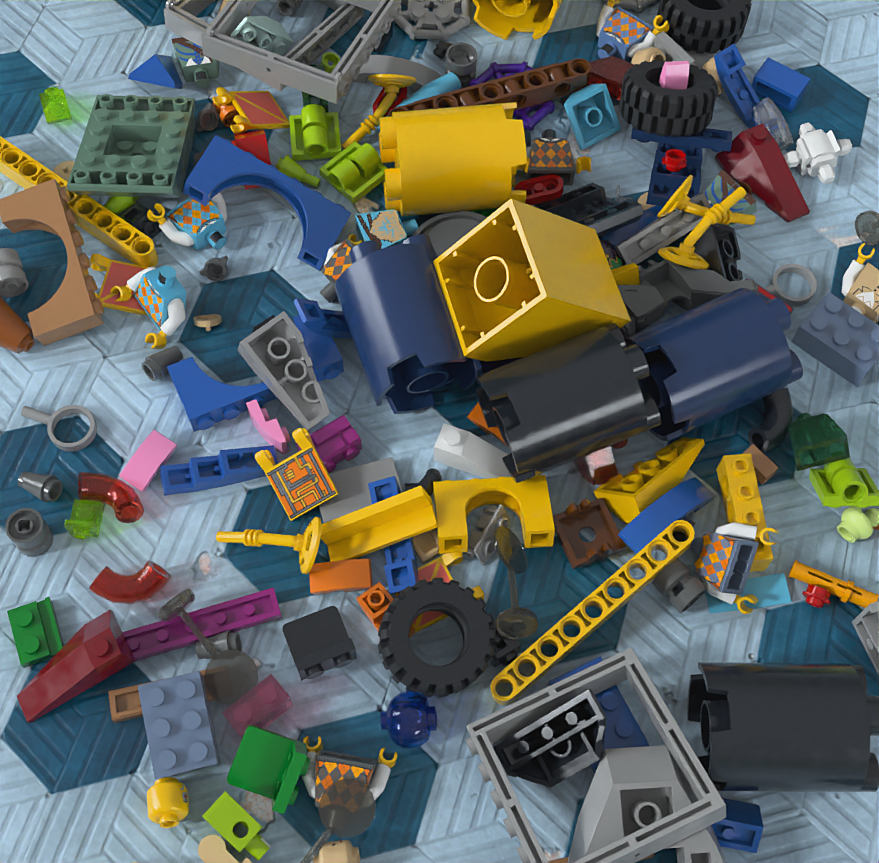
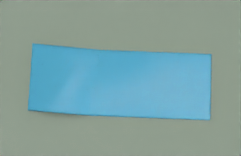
(768, 589)

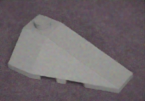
(282, 363)

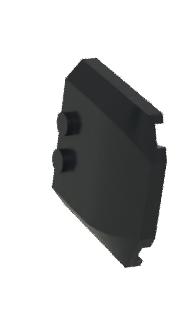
(593, 209)

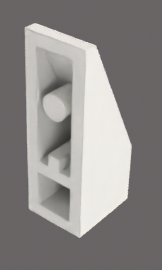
(469, 453)

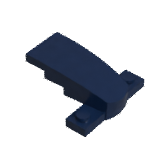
(665, 182)

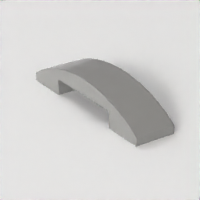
(393, 65)

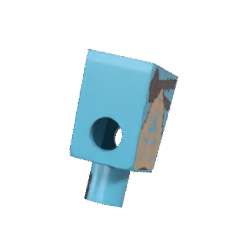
(384, 227)

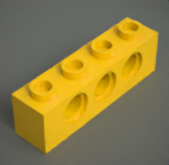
(743, 501)

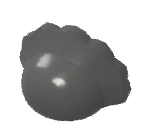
(207, 118)
(215, 268)

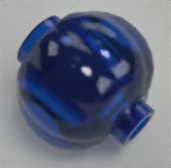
(409, 719)

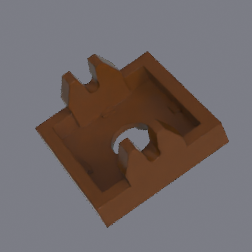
(593, 516)

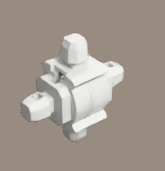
(817, 153)

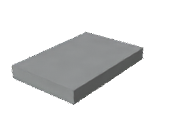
(354, 488)

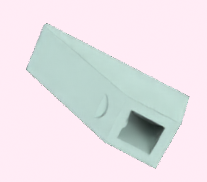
(263, 33)

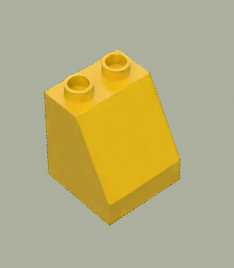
(527, 283)

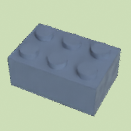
(840, 339)
(179, 725)

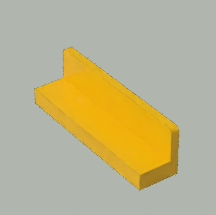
(379, 525)

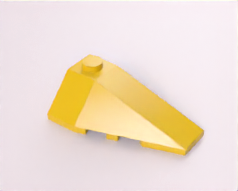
(650, 479)

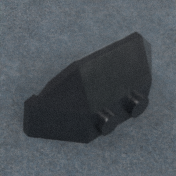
(556, 743)

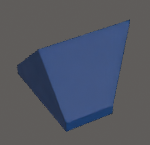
(158, 71)

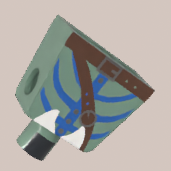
(193, 64)
(721, 188)

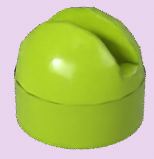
(329, 56)

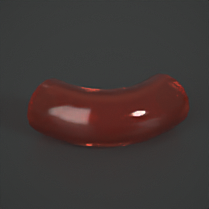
(112, 492)
(130, 588)

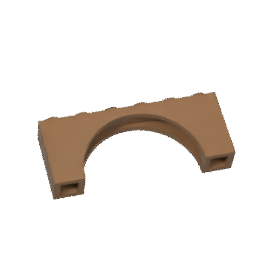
(75, 302)

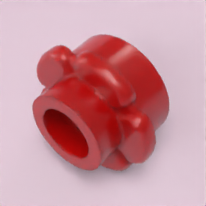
(674, 160)
(816, 596)

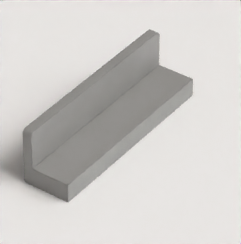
(659, 233)

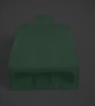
(817, 441)

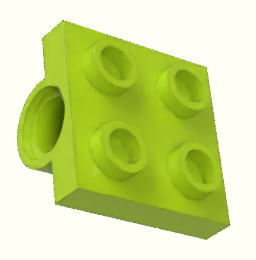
(314, 134)
(354, 171)
(844, 485)

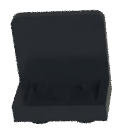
(319, 642)

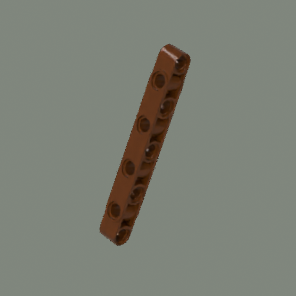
(524, 88)

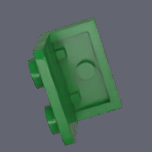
(269, 766)

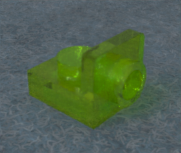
(55, 105)
(85, 519)

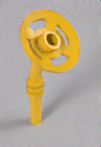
(391, 86)
(682, 202)
(685, 253)
(304, 544)

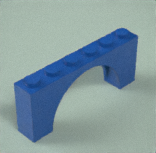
(229, 166)
(212, 401)

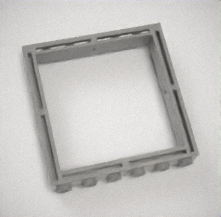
(182, 21)
(330, 87)
(599, 677)

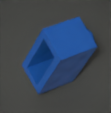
(780, 84)

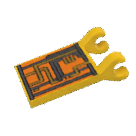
(300, 479)

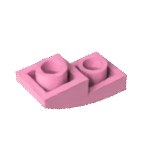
(674, 75)
(269, 429)
(147, 460)

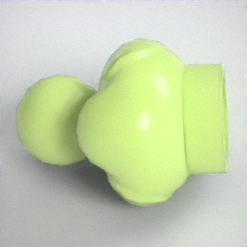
(857, 524)

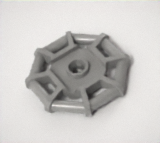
(431, 24)

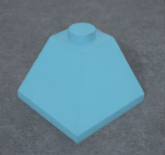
(591, 114)

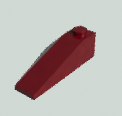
(760, 163)
(83, 662)

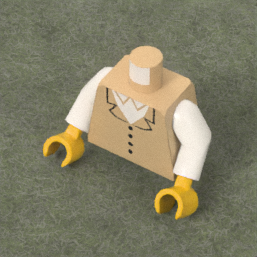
(861, 286)

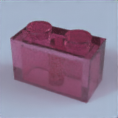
(258, 706)

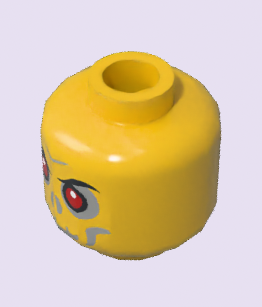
(167, 802)

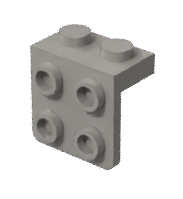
(677, 53)

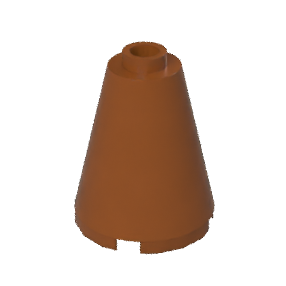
(14, 332)

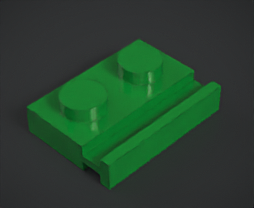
(35, 632)

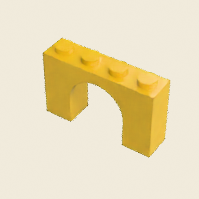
(460, 497)

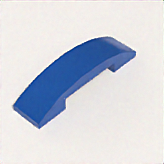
(736, 85)
(322, 321)
(670, 507)
(401, 556)

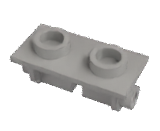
(482, 543)

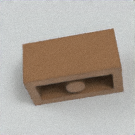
(763, 466)

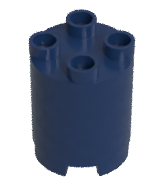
(402, 324)
(716, 359)

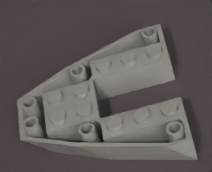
(632, 792)

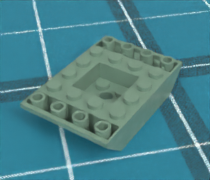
(135, 147)

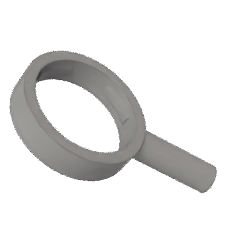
(798, 269)
(52, 420)

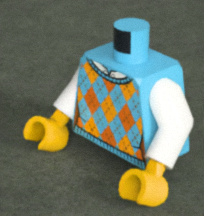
(194, 223)
(160, 297)

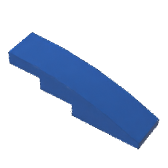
(216, 471)

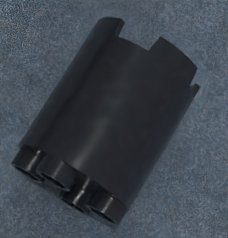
(567, 401)
(785, 726)

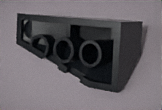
(720, 250)

